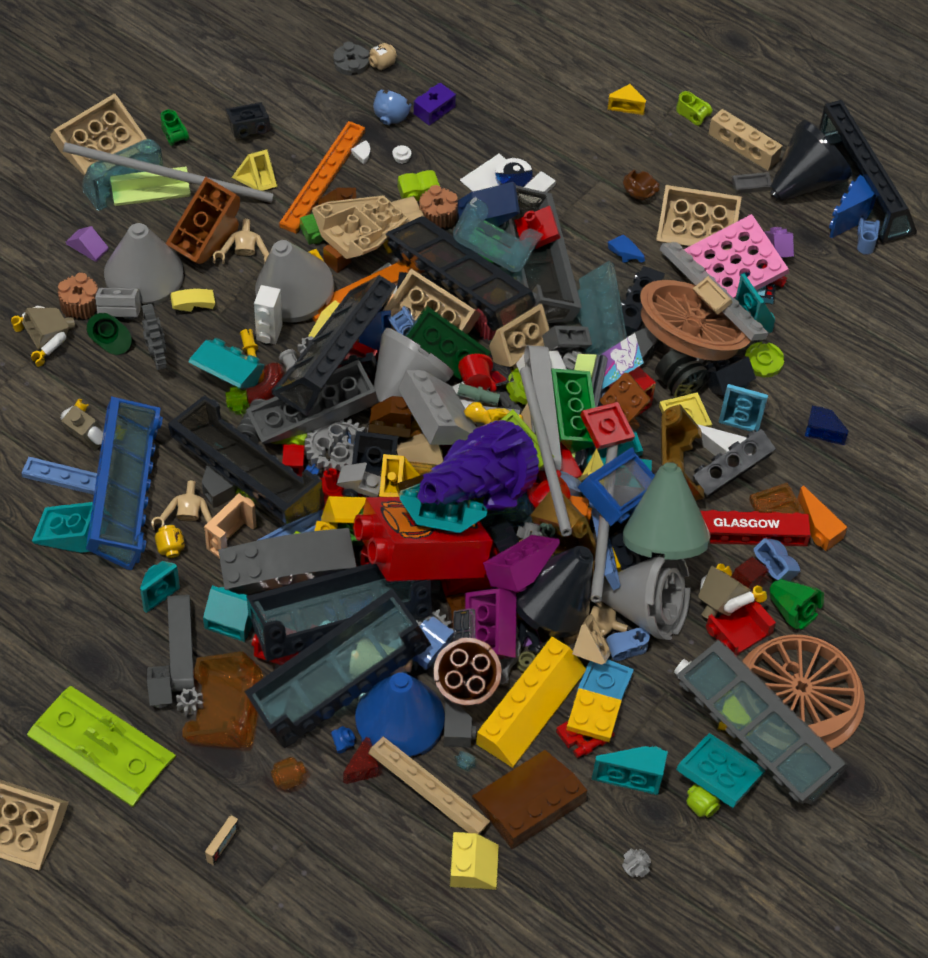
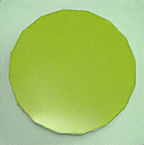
(765, 359)

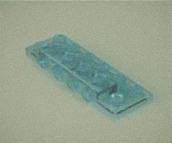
(601, 308)

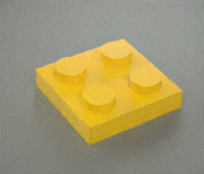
(594, 715)

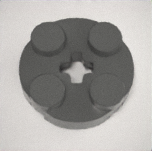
(353, 51)

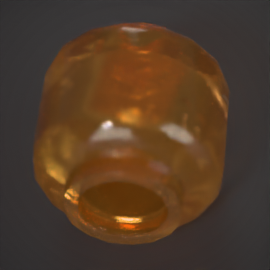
(288, 773)

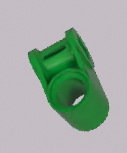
(173, 127)

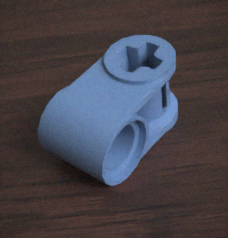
(867, 235)
(402, 320)
(627, 644)

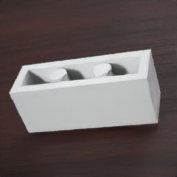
(268, 314)

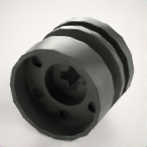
(681, 373)

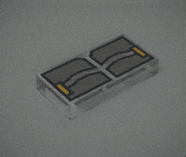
(464, 624)

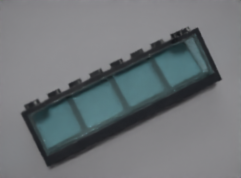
(337, 668)

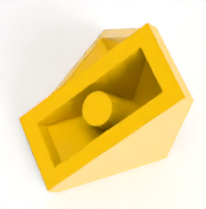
(394, 470)
(342, 509)

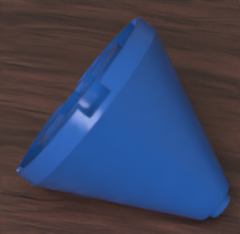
(403, 713)

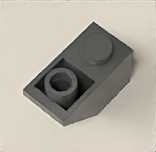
(216, 487)

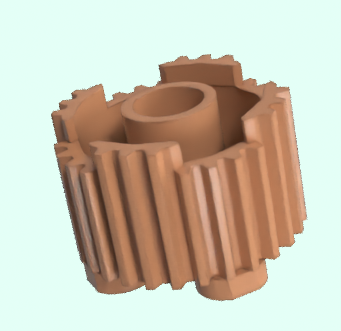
(439, 206)
(78, 296)

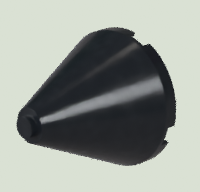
(808, 165)
(559, 594)

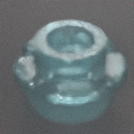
(465, 760)

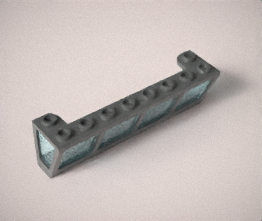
(762, 723)

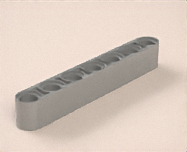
(538, 361)

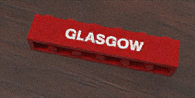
(753, 527)

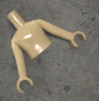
(244, 243)
(188, 507)
(606, 620)

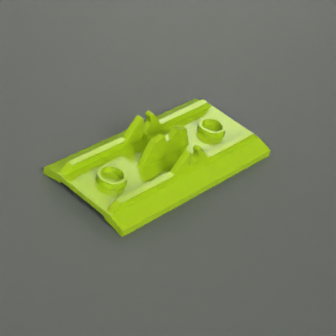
(100, 745)

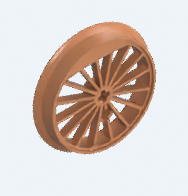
(687, 323)
(802, 690)

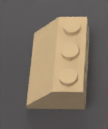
(511, 339)

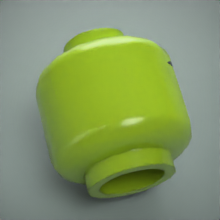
(702, 801)

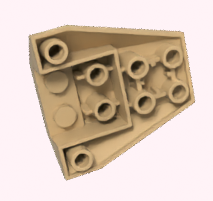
(357, 224)

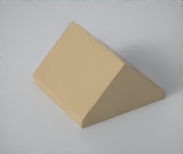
(419, 450)
(591, 642)

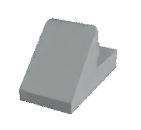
(357, 479)

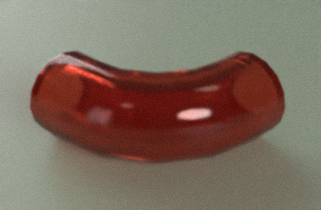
(272, 375)

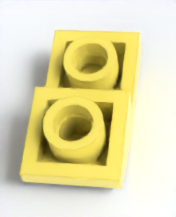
(187, 299)

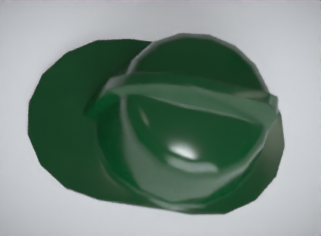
(109, 333)

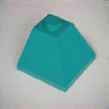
(158, 584)

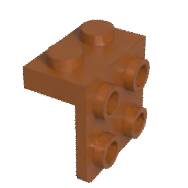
(629, 396)

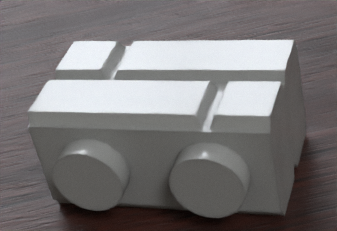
(118, 302)

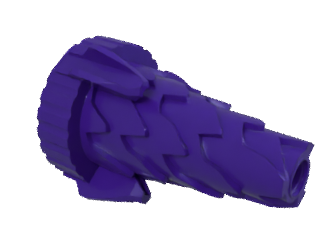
(492, 463)

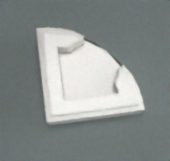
(361, 151)

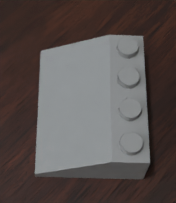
(435, 408)

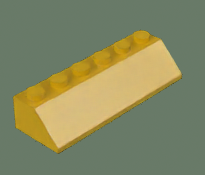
(531, 702)

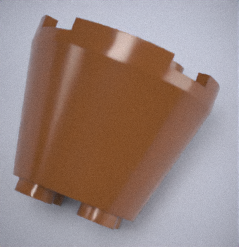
(459, 660)

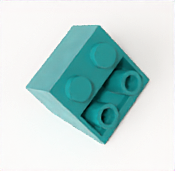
(227, 614)

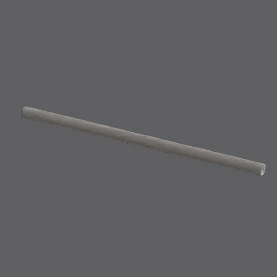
(163, 171)
(545, 451)
(601, 547)

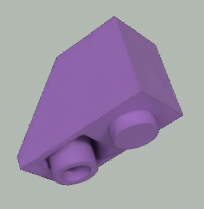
(781, 240)

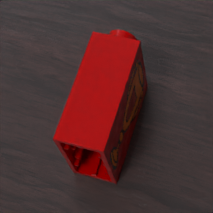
(418, 551)

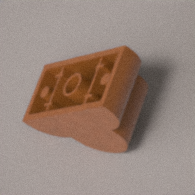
(206, 222)

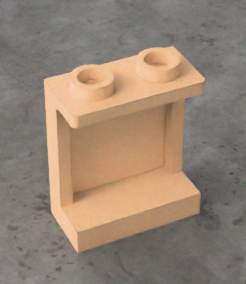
(228, 521)

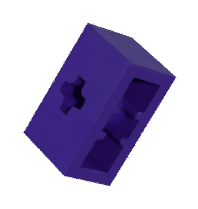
(434, 103)

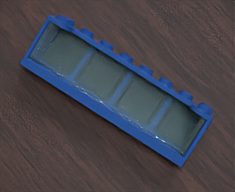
(123, 482)

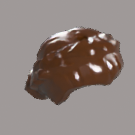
(640, 185)

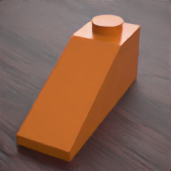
(824, 525)

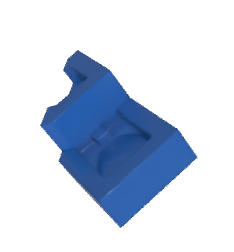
(626, 248)

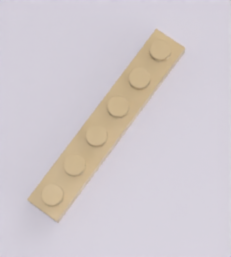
(428, 786)

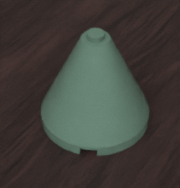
(667, 519)

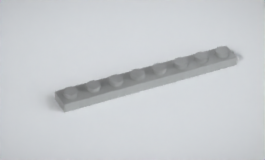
(696, 273)

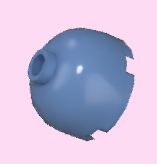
(391, 107)

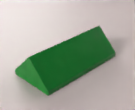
(572, 395)

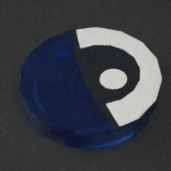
(514, 171)

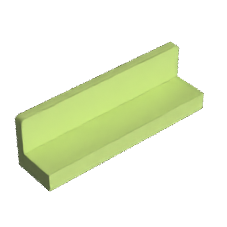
(147, 187)

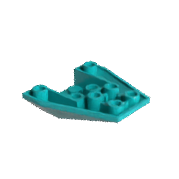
(449, 517)

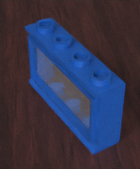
(617, 486)

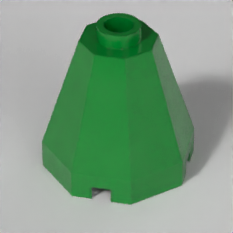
(796, 602)

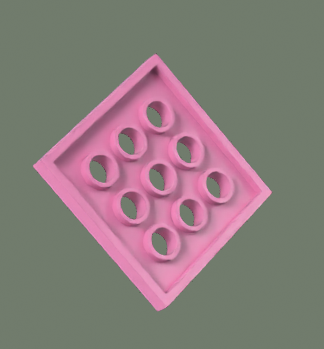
(730, 236)

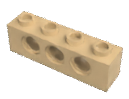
(745, 139)

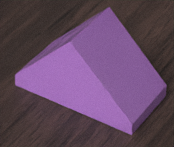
(88, 243)

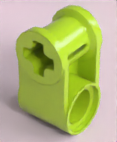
(692, 107)

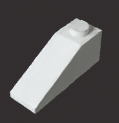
(719, 441)

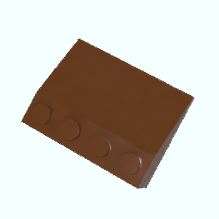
(530, 798)

